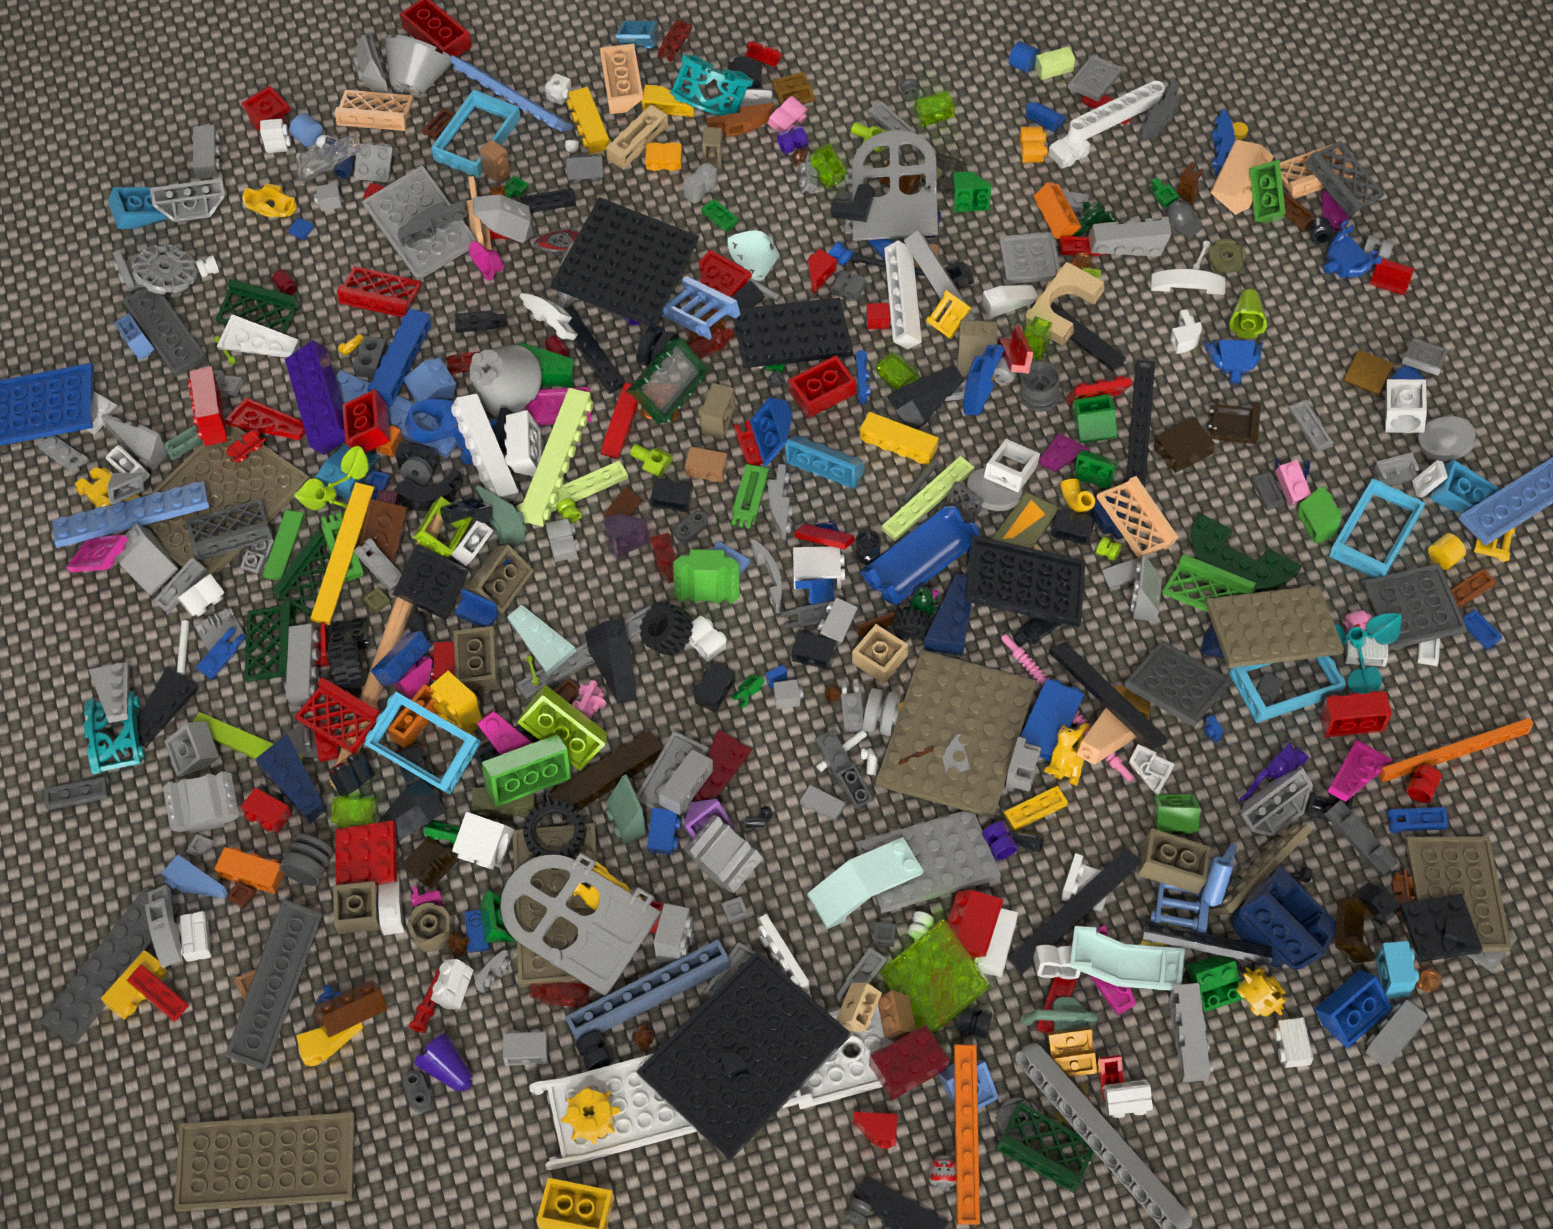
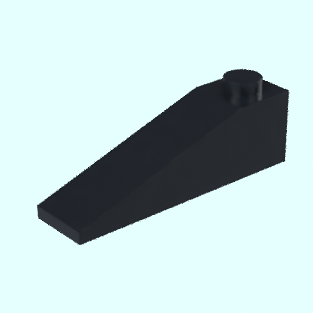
(921, 398)
(610, 651)
(413, 809)

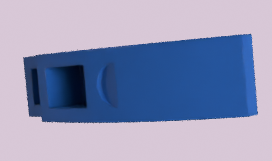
(1224, 140)
(978, 382)

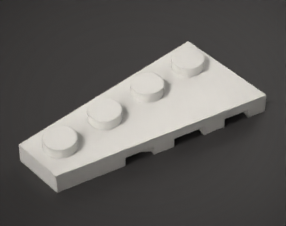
(253, 338)

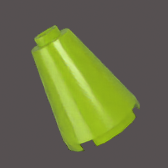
(1248, 316)

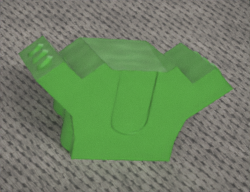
(706, 577)

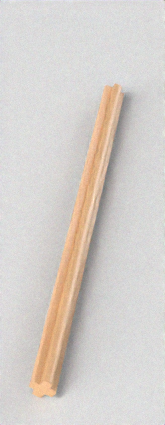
(391, 636)

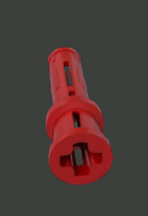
(424, 1010)

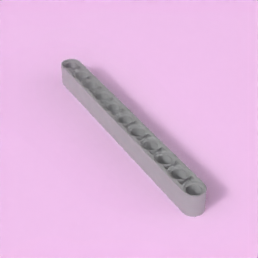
(1102, 1138)

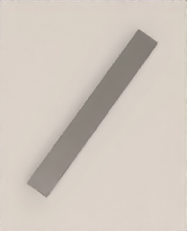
(576, 662)

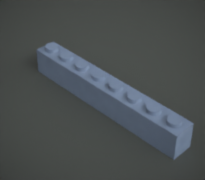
(649, 991)

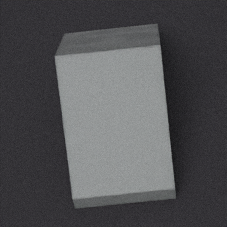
(124, 486)

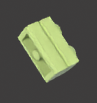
(1054, 63)

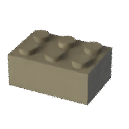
(1174, 861)

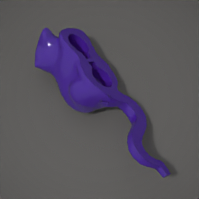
(1284, 763)

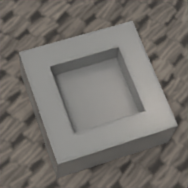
(735, 910)

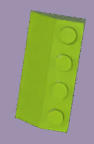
(552, 715)

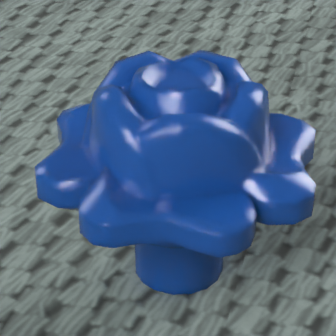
(328, 994)

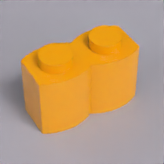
(1032, 144)
(663, 156)

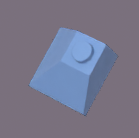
(985, 1087)

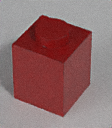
(878, 316)

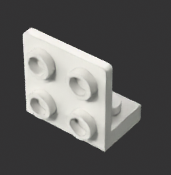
(1078, 878)

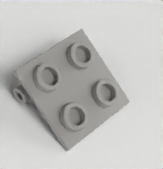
(216, 626)

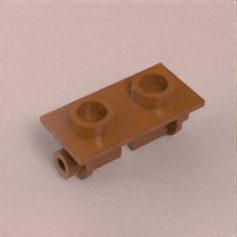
(1404, 885)

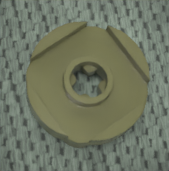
(1223, 264)

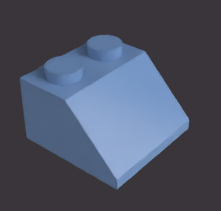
(431, 381)

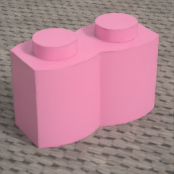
(788, 115)

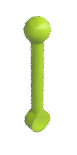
(231, 360)
(535, 681)

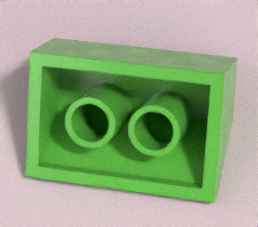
(1267, 192)

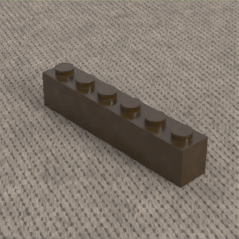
(606, 774)

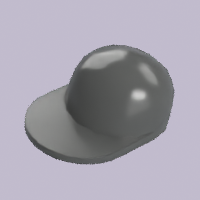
(1183, 218)

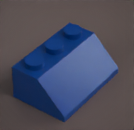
(1354, 1008)

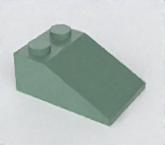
(505, 519)
(625, 812)

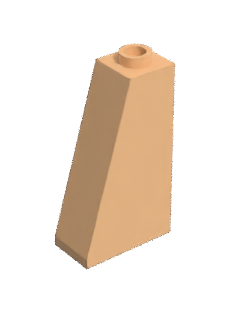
(1104, 738)

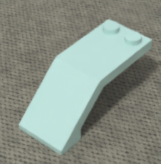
(862, 879)
(1126, 963)

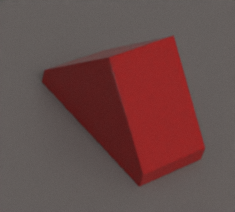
(1109, 1071)

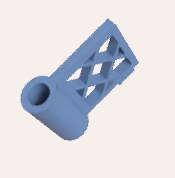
(1219, 877)

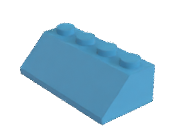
(824, 461)

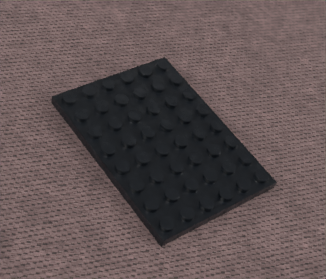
(625, 262)
(768, 1025)

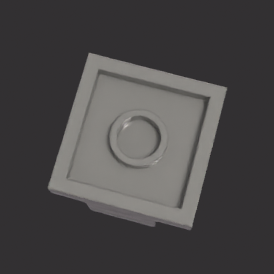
(1022, 766)

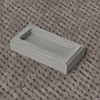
(822, 803)

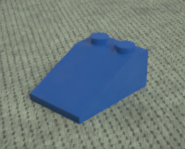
(771, 427)

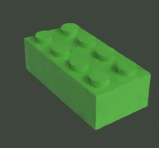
(526, 770)

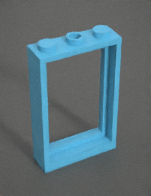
(483, 102)
(1361, 561)
(1258, 708)
(458, 764)

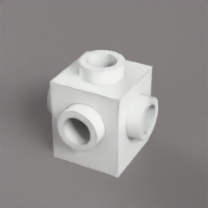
(558, 89)

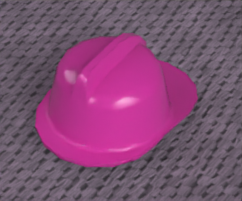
(486, 260)

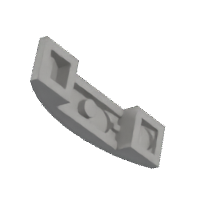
(761, 557)

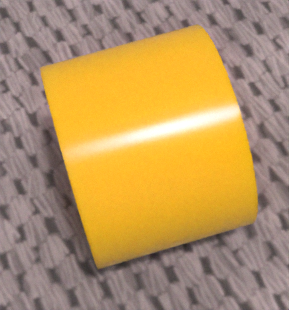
(1447, 551)

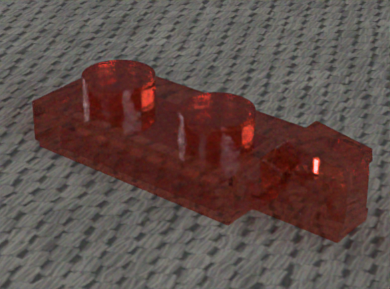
(703, 347)
(664, 555)
(562, 994)

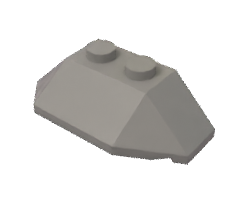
(369, 65)
(188, 200)
(505, 216)
(1277, 803)

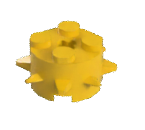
(1262, 992)
(590, 1126)

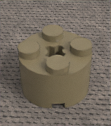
(431, 916)

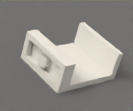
(818, 564)

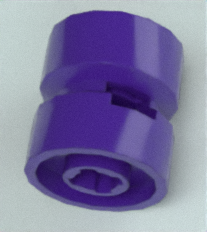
(792, 139)
(999, 840)

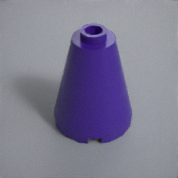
(445, 1063)

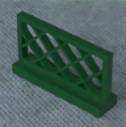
(262, 295)
(297, 570)
(287, 619)
(1042, 1163)

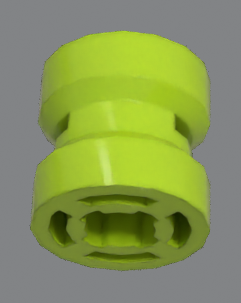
(567, 509)
(1109, 549)

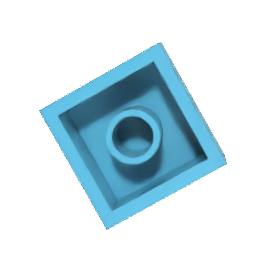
(1396, 969)

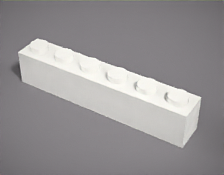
(902, 295)
(484, 447)

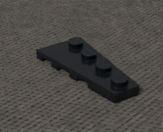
(164, 703)
(895, 1209)

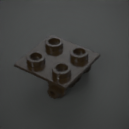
(430, 862)

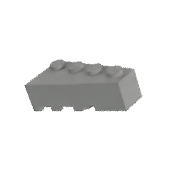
(1130, 238)
(1190, 1033)

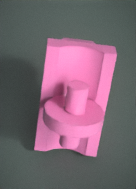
(591, 700)

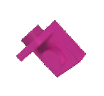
(428, 897)

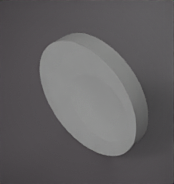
(1447, 438)
(996, 496)

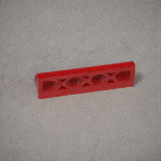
(1017, 351)

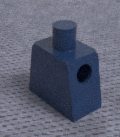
(1104, 521)

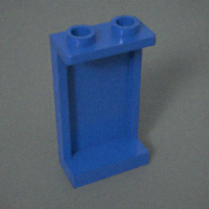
(1053, 708)

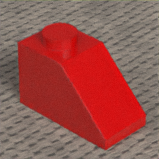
(820, 268)
(877, 1127)

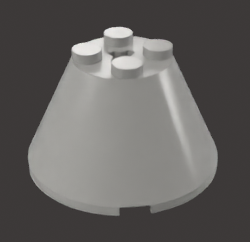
(414, 64)
(505, 378)

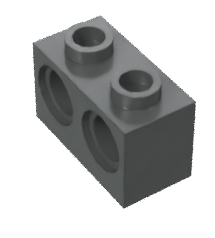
(370, 356)

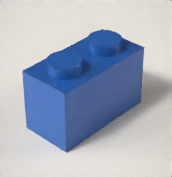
(662, 831)

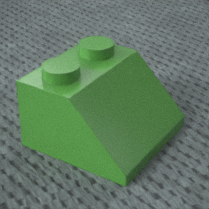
(1176, 813)

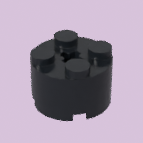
(749, 68)

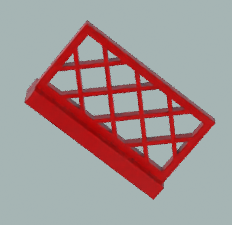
(377, 301)
(351, 705)

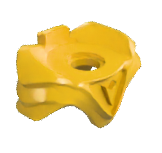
(257, 199)

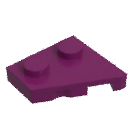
(1061, 452)

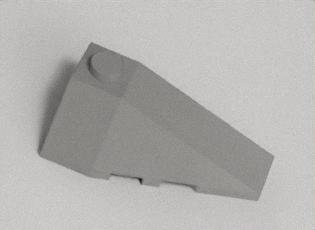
(139, 441)

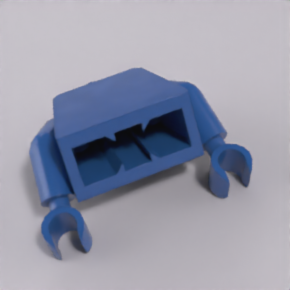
(1347, 257)
(1234, 357)

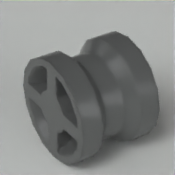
(909, 89)
(858, 1211)

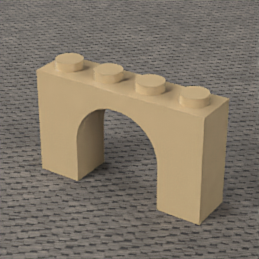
(1067, 281)

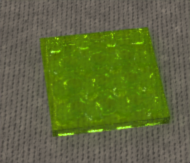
(936, 977)

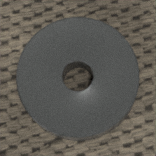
(420, 465)

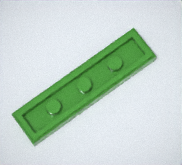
(284, 545)

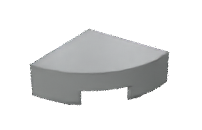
(200, 845)

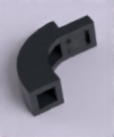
(422, 497)

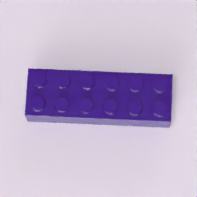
(317, 396)

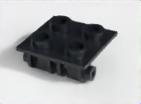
(349, 629)

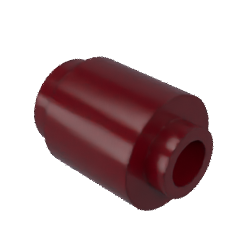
(284, 282)
(556, 345)

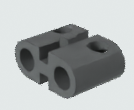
(848, 285)

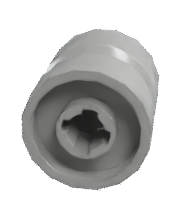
(1385, 247)

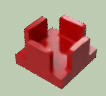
(265, 106)

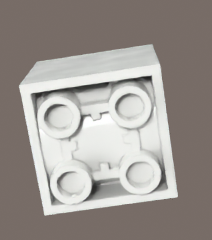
(1405, 406)
(482, 841)

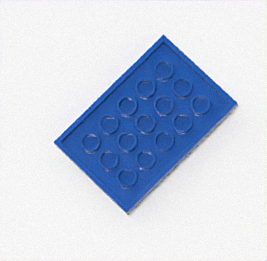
(46, 403)

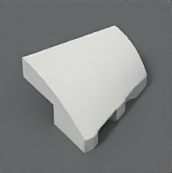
(1151, 768)

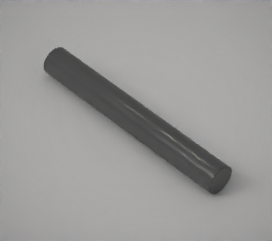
(920, 480)

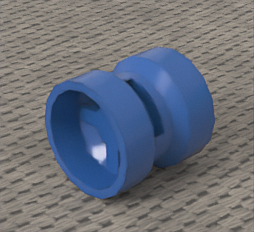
(839, 252)

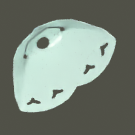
(755, 252)

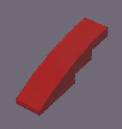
(620, 424)

